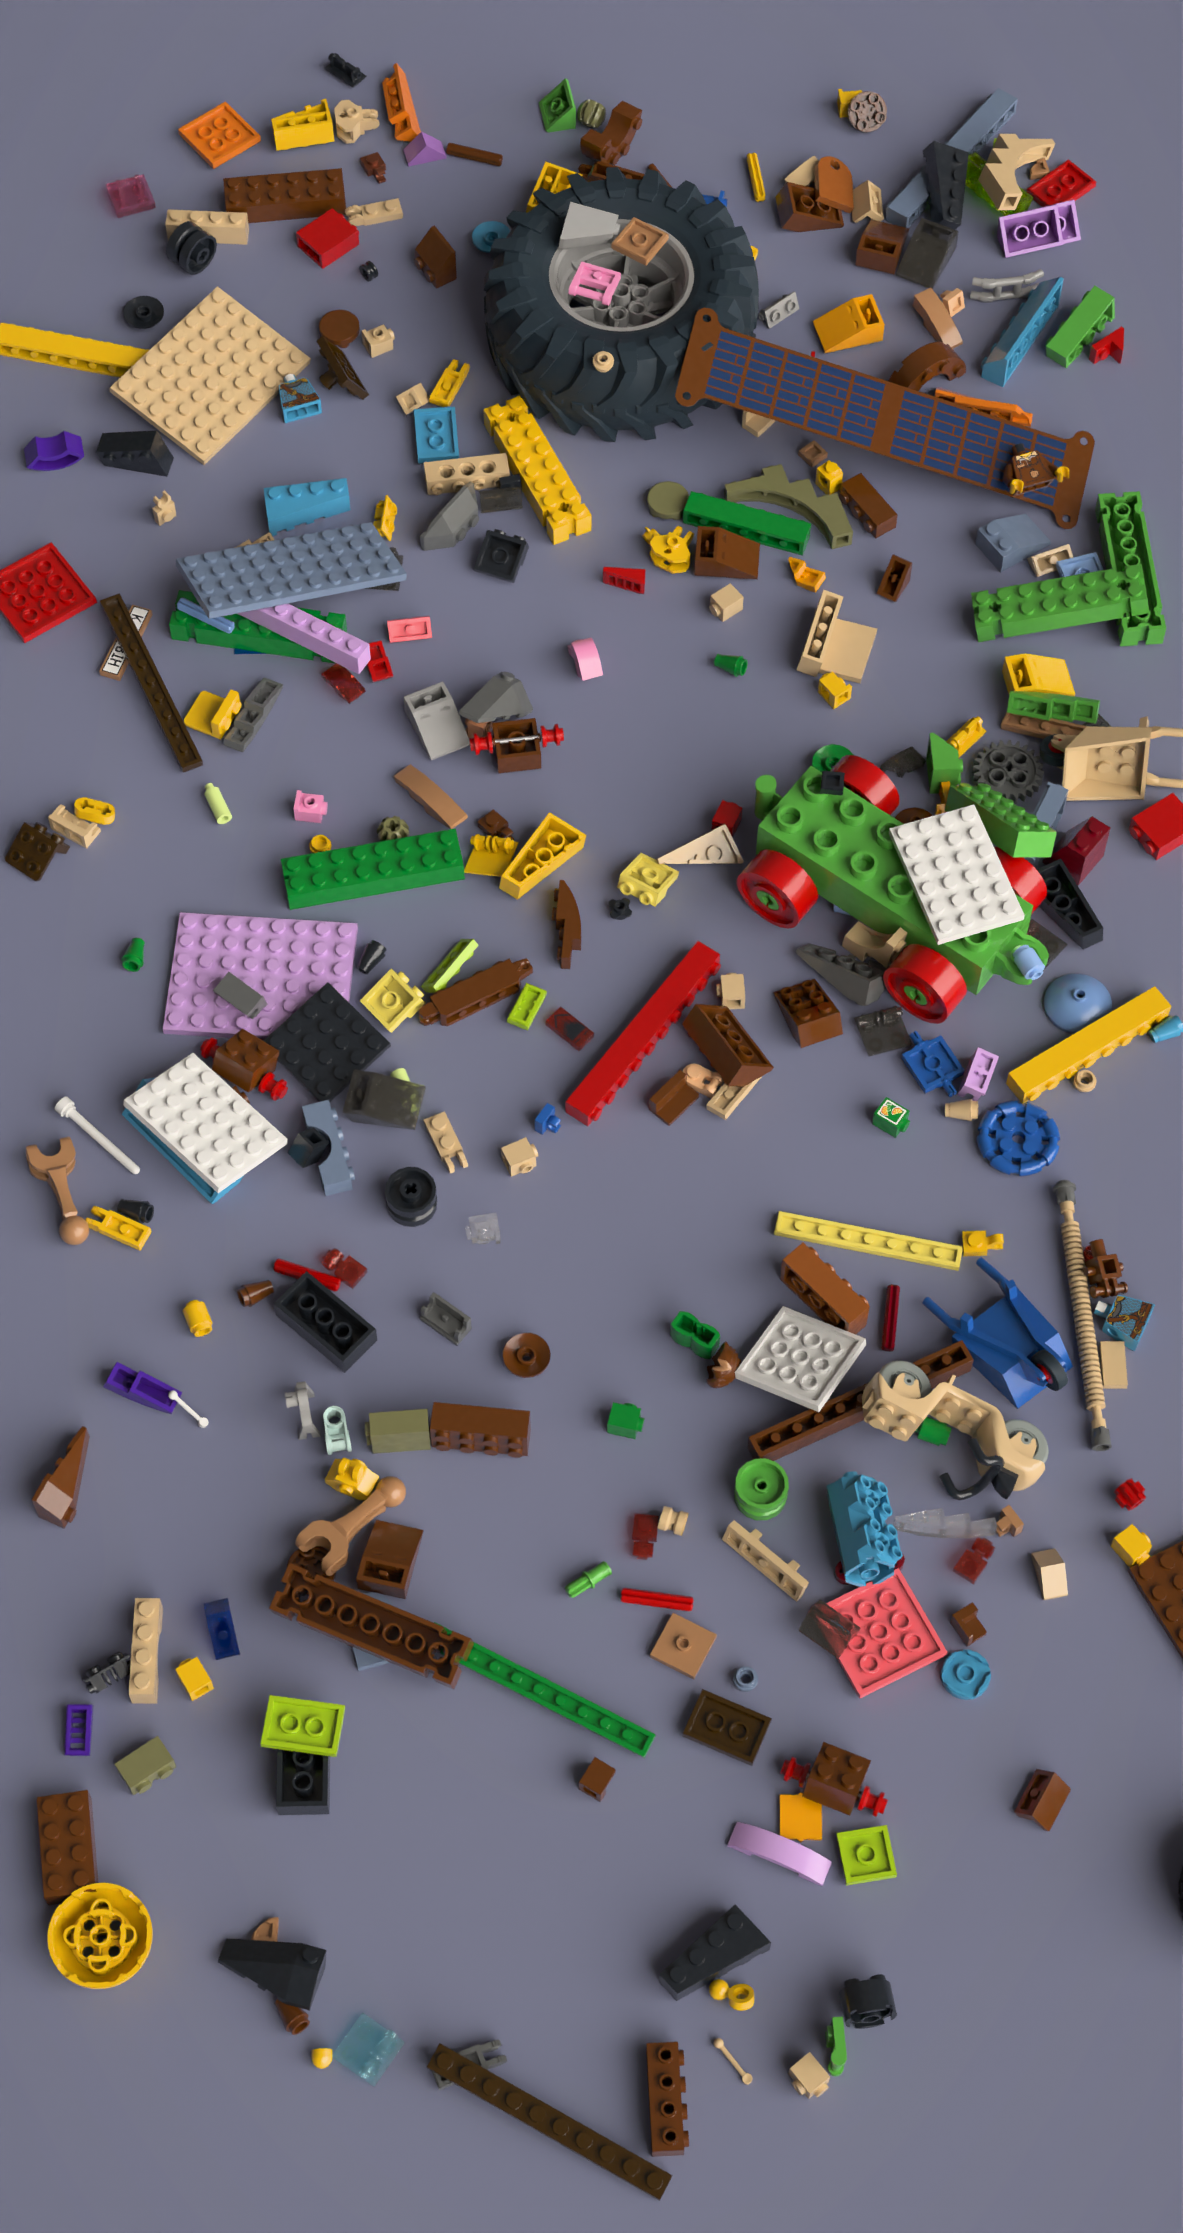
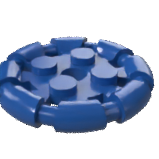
(1024, 1127)

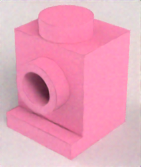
(309, 807)

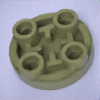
(667, 500)

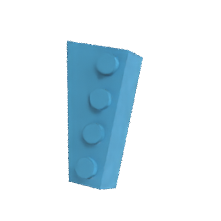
(304, 503)

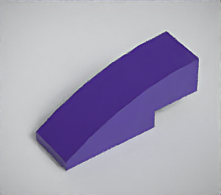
(141, 1388)

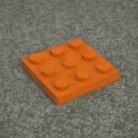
(219, 135)

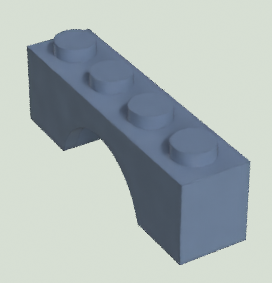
(334, 1172)

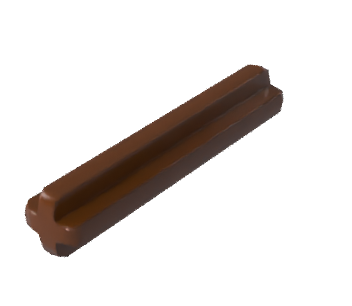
(474, 154)

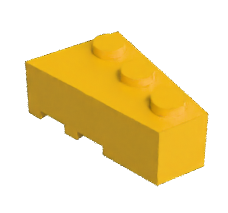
(552, 179)

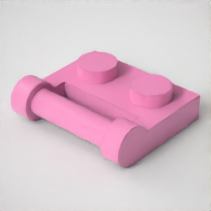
(596, 278)

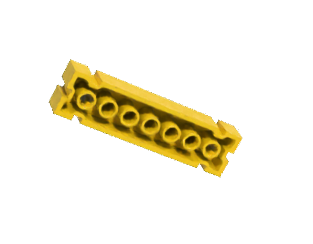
(541, 472)

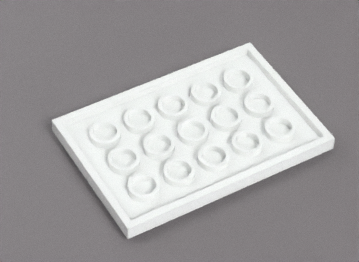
(956, 874)
(205, 1122)

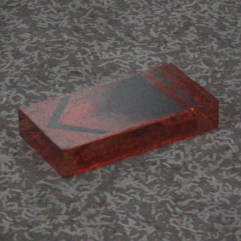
(569, 1028)

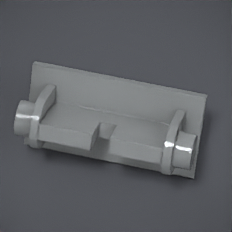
(780, 310)

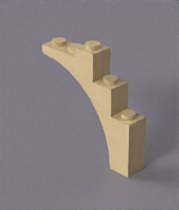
(1005, 157)

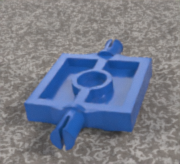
(932, 1064)

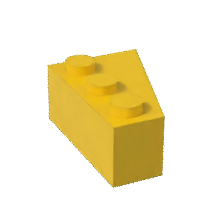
(304, 127)

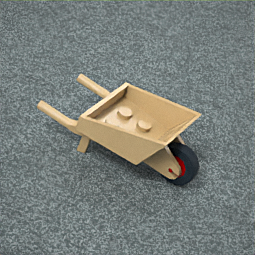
(1107, 761)

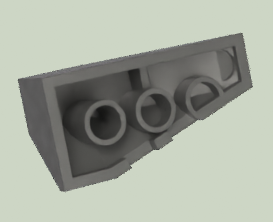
(498, 698)
(853, 978)

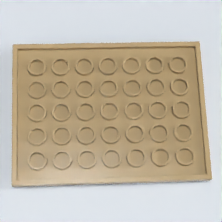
(209, 375)

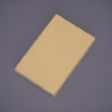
(848, 650)

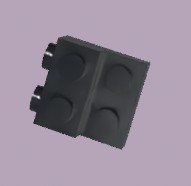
(501, 555)

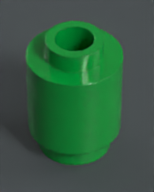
(933, 1431)

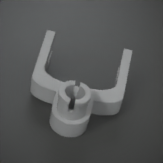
(300, 1398)

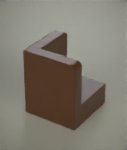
(967, 1624)
(596, 1779)

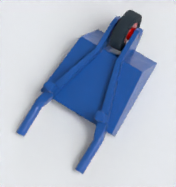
(1011, 1343)

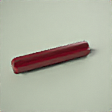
(890, 1318)

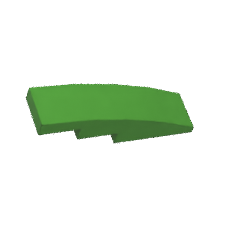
(1053, 706)

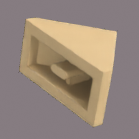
(1050, 1573)

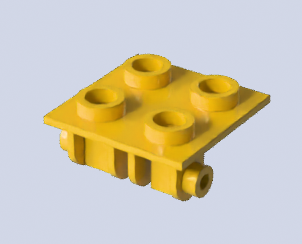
(490, 855)

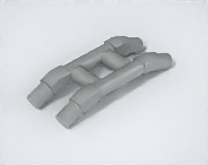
(997, 284)

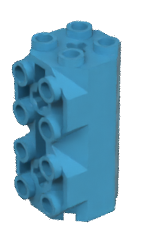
(863, 1538)

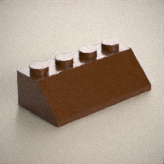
(726, 1044)

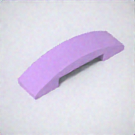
(780, 1851)

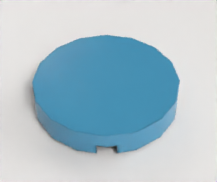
(965, 1674)

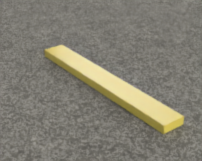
(868, 1240)

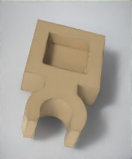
(164, 509)

